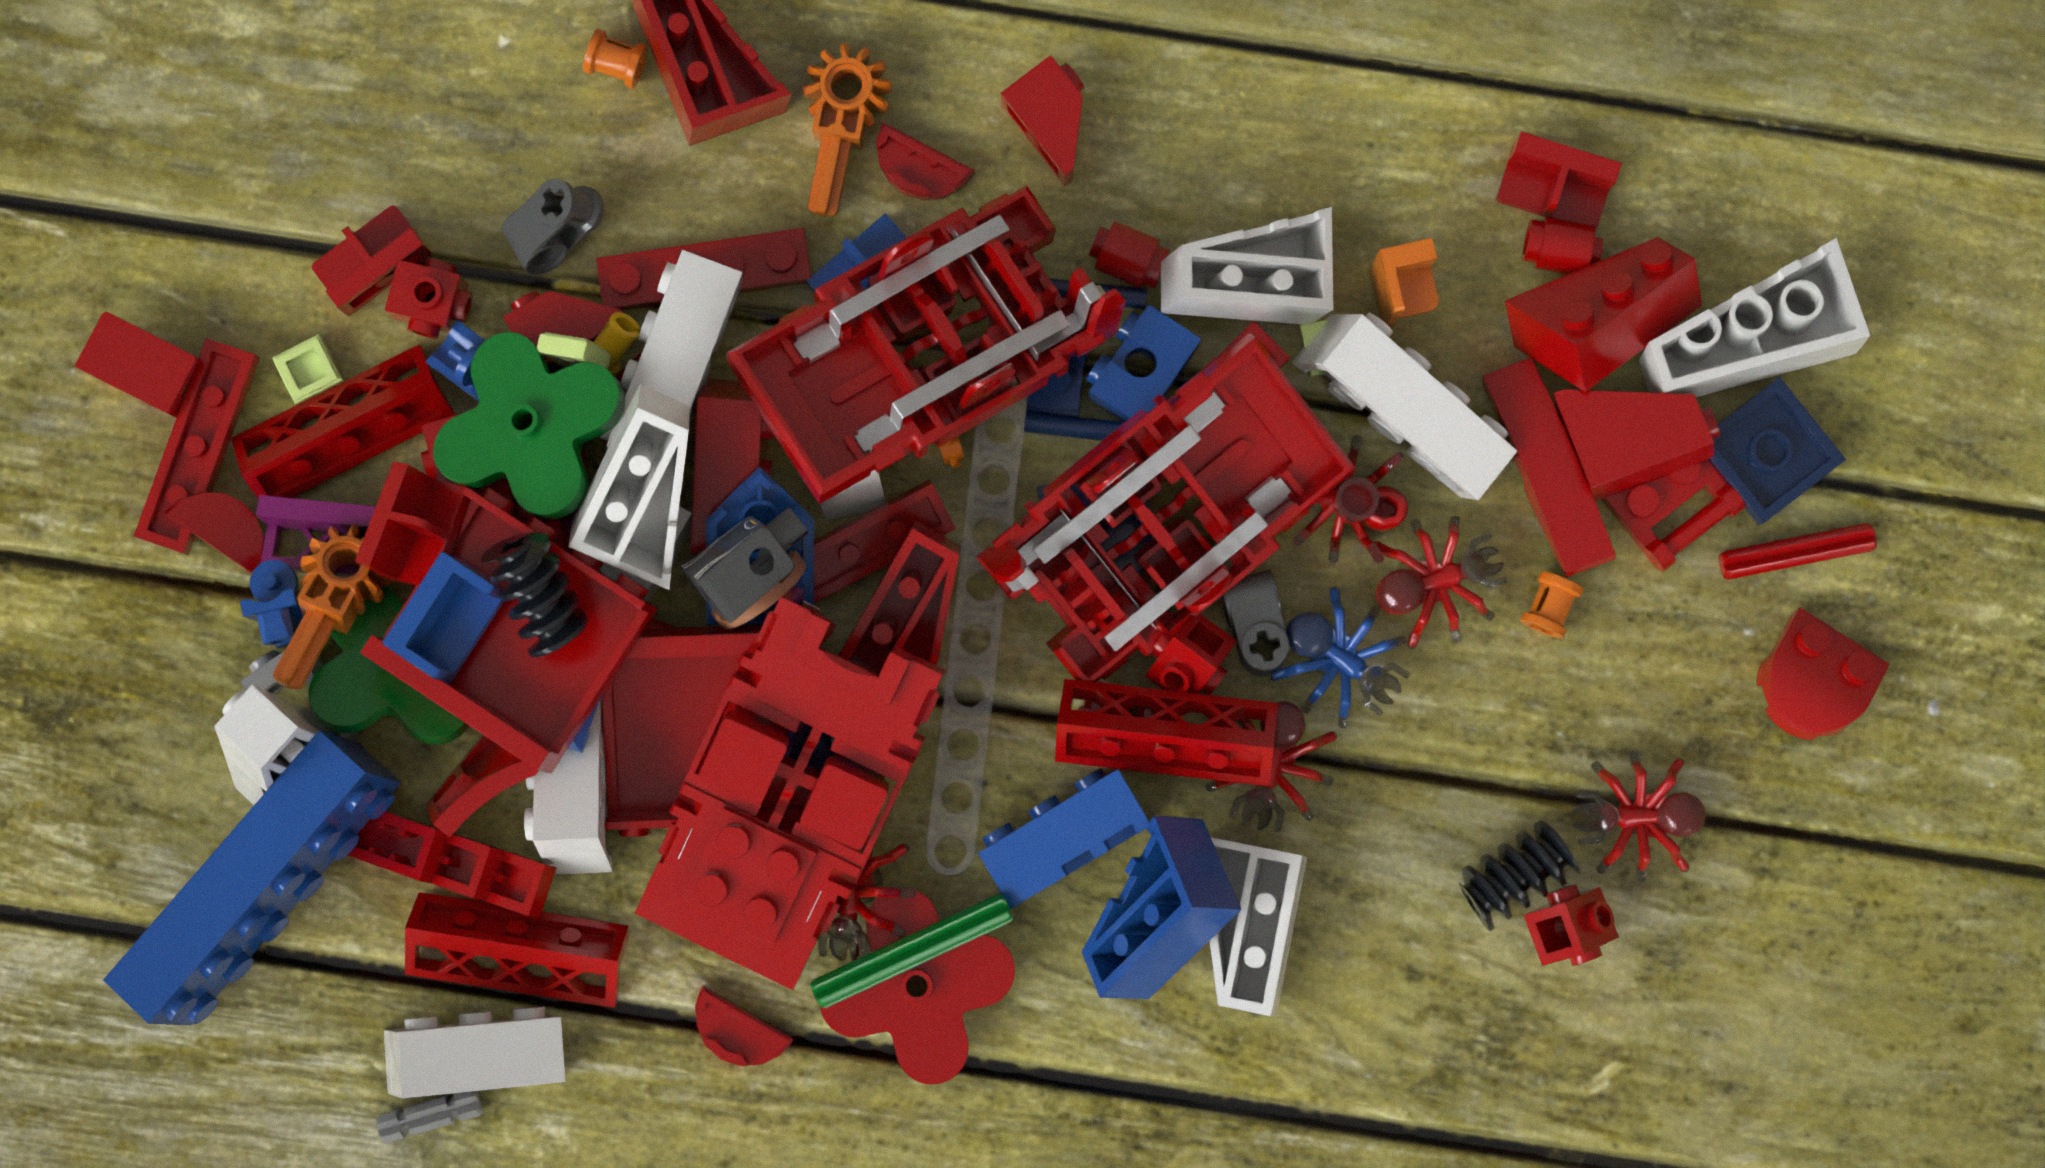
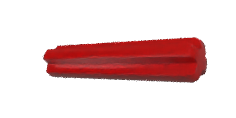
(1797, 551)

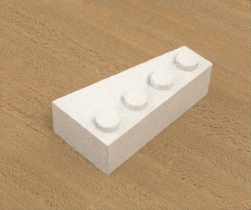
(1766, 330)
(683, 332)
(1408, 402)

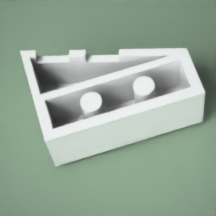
(262, 738)

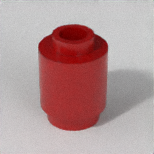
(1561, 245)
(1128, 255)

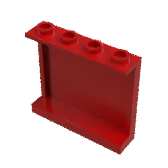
(500, 690)
(659, 715)

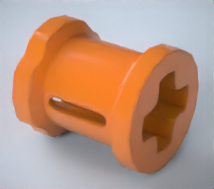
(615, 58)
(1551, 605)

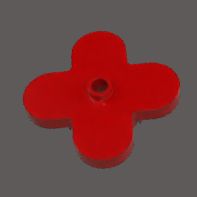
(930, 1027)

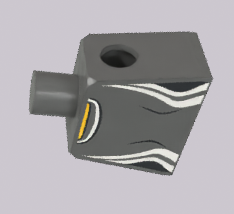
(723, 567)

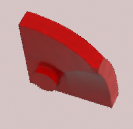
(473, 782)

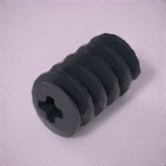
(540, 590)
(1516, 873)

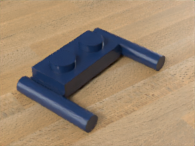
(1058, 404)

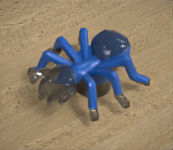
(1336, 653)

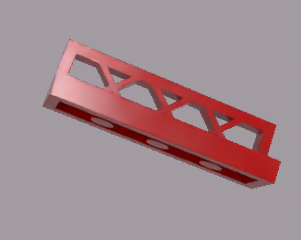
(343, 432)
(1165, 740)
(514, 940)

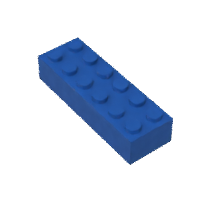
(253, 881)

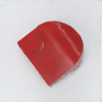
(1817, 678)

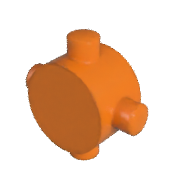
(952, 453)

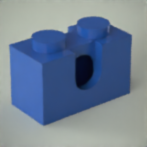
(1160, 340)

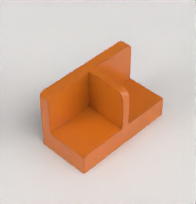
(1404, 280)

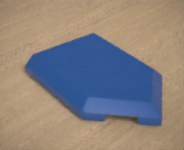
(764, 500)

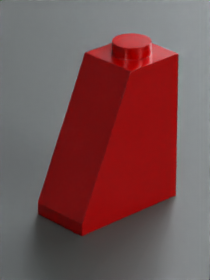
(1634, 435)

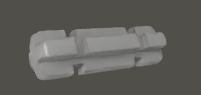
(429, 1115)

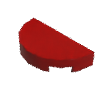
(918, 168)
(222, 524)
(735, 1032)

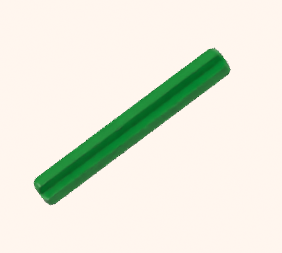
(911, 951)

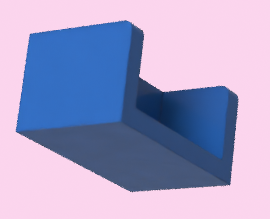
(445, 617)

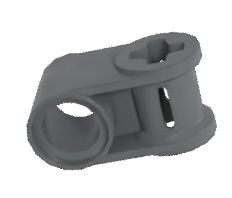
(552, 224)
(1256, 613)

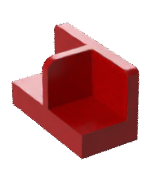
(1556, 180)
(368, 259)
(137, 363)
(411, 525)

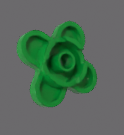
(545, 458)
(357, 692)

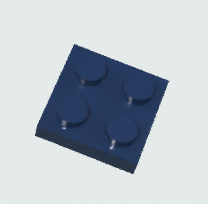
(1772, 451)

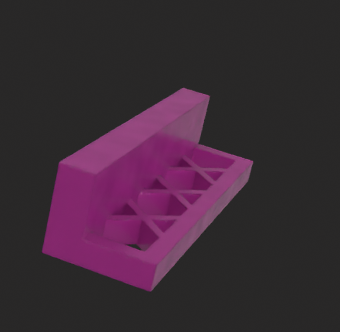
(309, 517)

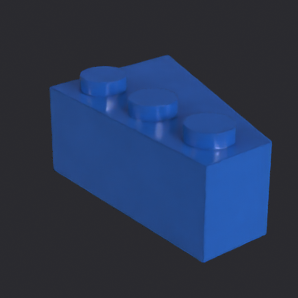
(1062, 836)
(1164, 914)

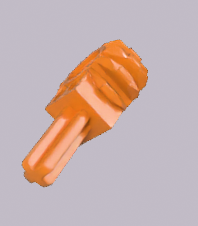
(839, 121)
(327, 602)

